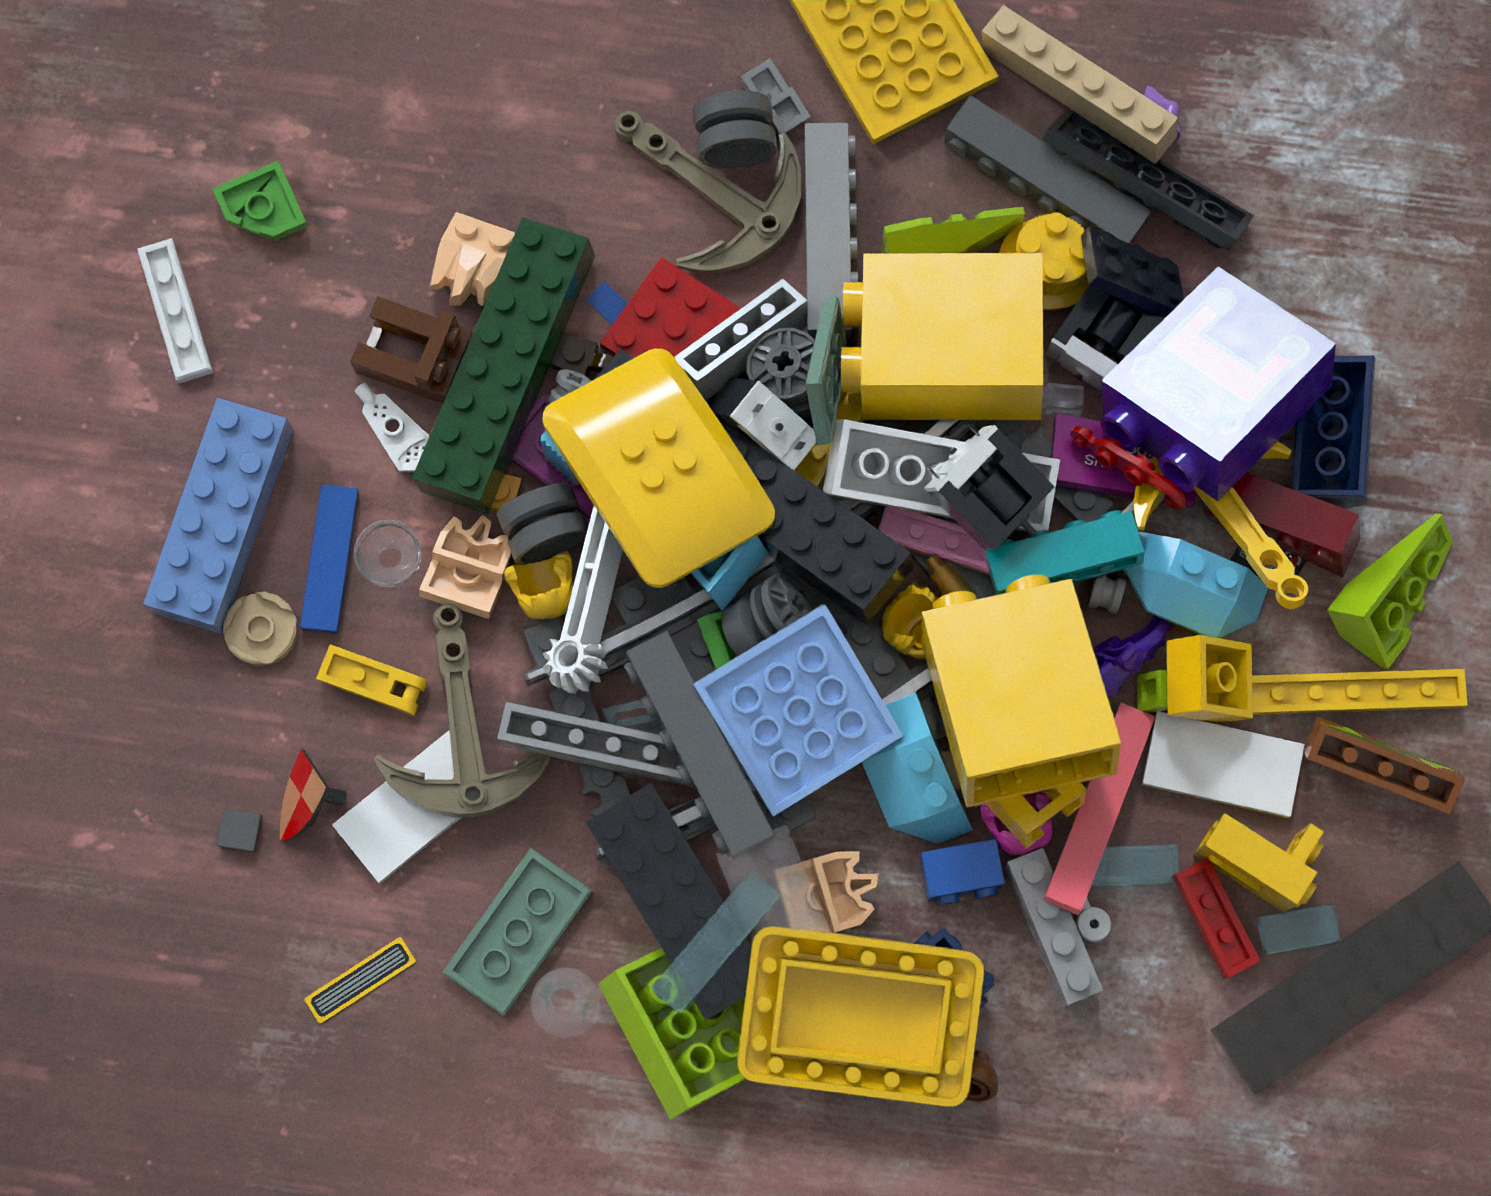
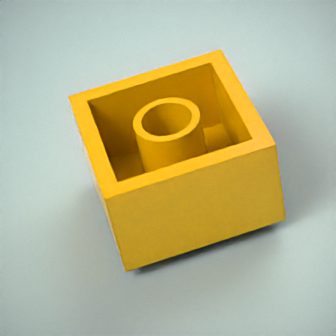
(1209, 679)

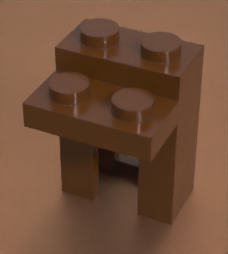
(439, 362)

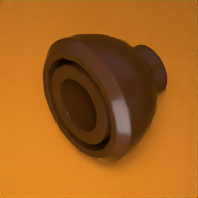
(983, 1079)

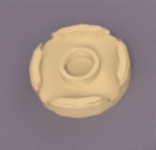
(260, 628)

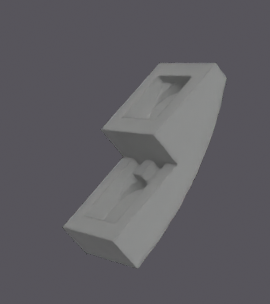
(786, 105)

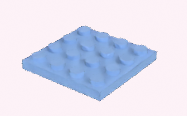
(798, 710)

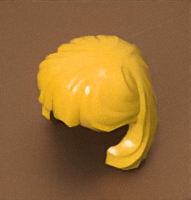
(543, 586)
(904, 620)

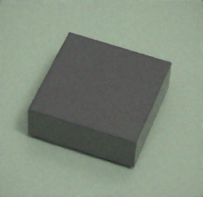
(239, 830)

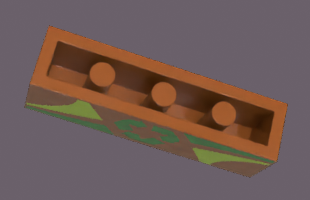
(1383, 765)

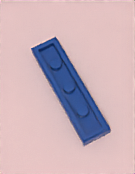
(329, 559)

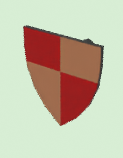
(305, 797)

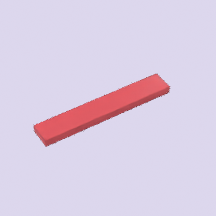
(1098, 815)

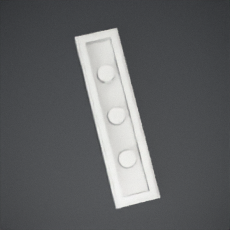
(175, 311)

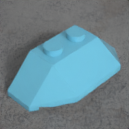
(1195, 587)
(914, 779)

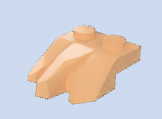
(469, 258)
(467, 568)
(840, 889)

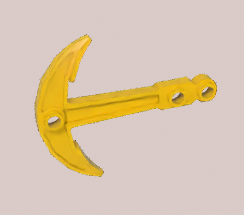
(1244, 529)

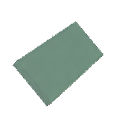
(824, 371)
(517, 932)

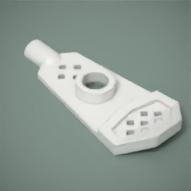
(396, 443)

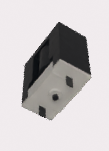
(1110, 329)
(764, 420)
(999, 497)

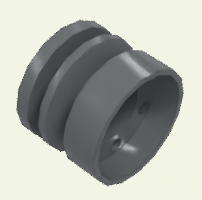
(775, 353)
(764, 611)

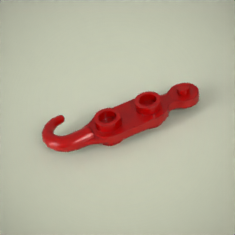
(1137, 469)

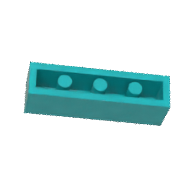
(1070, 553)

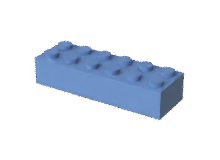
(218, 515)

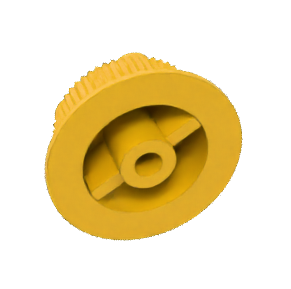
(1062, 256)

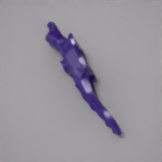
(1122, 658)

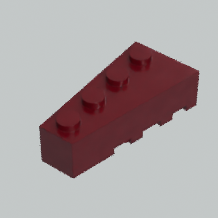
(1300, 523)

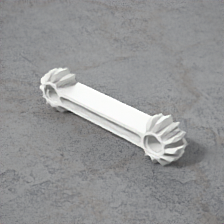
(586, 612)

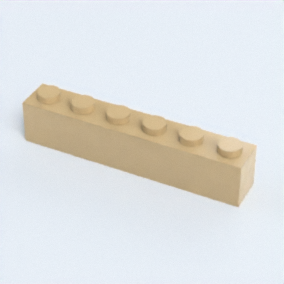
(1079, 84)

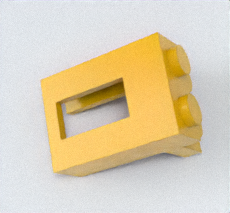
(1025, 821)
(1261, 866)

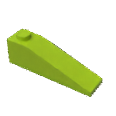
(952, 235)
(1382, 599)

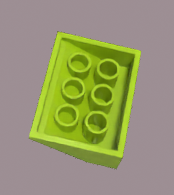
(681, 1052)

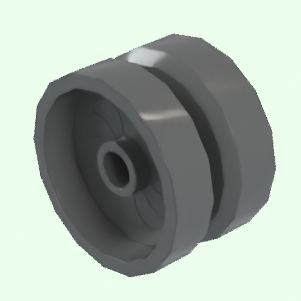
(734, 129)
(543, 523)

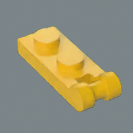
(370, 679)

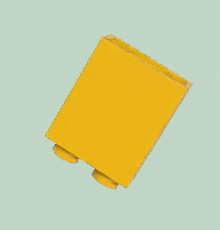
(946, 336)
(1019, 690)

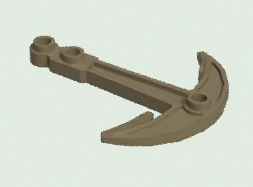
(740, 206)
(448, 796)

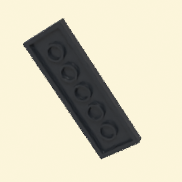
(1157, 184)
(668, 887)

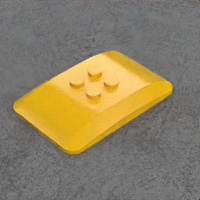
(659, 467)
(860, 1016)

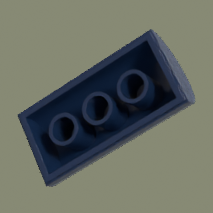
(1336, 436)

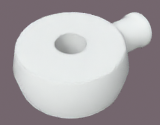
(1093, 914)

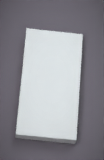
(1223, 764)
(391, 830)

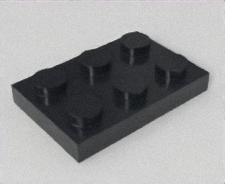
(1131, 272)

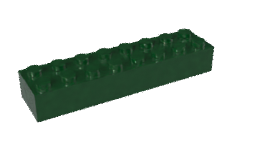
(504, 365)

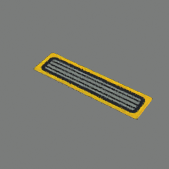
(360, 980)

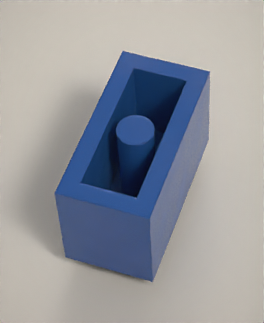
(961, 872)

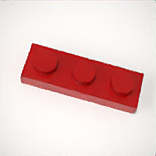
(1216, 918)

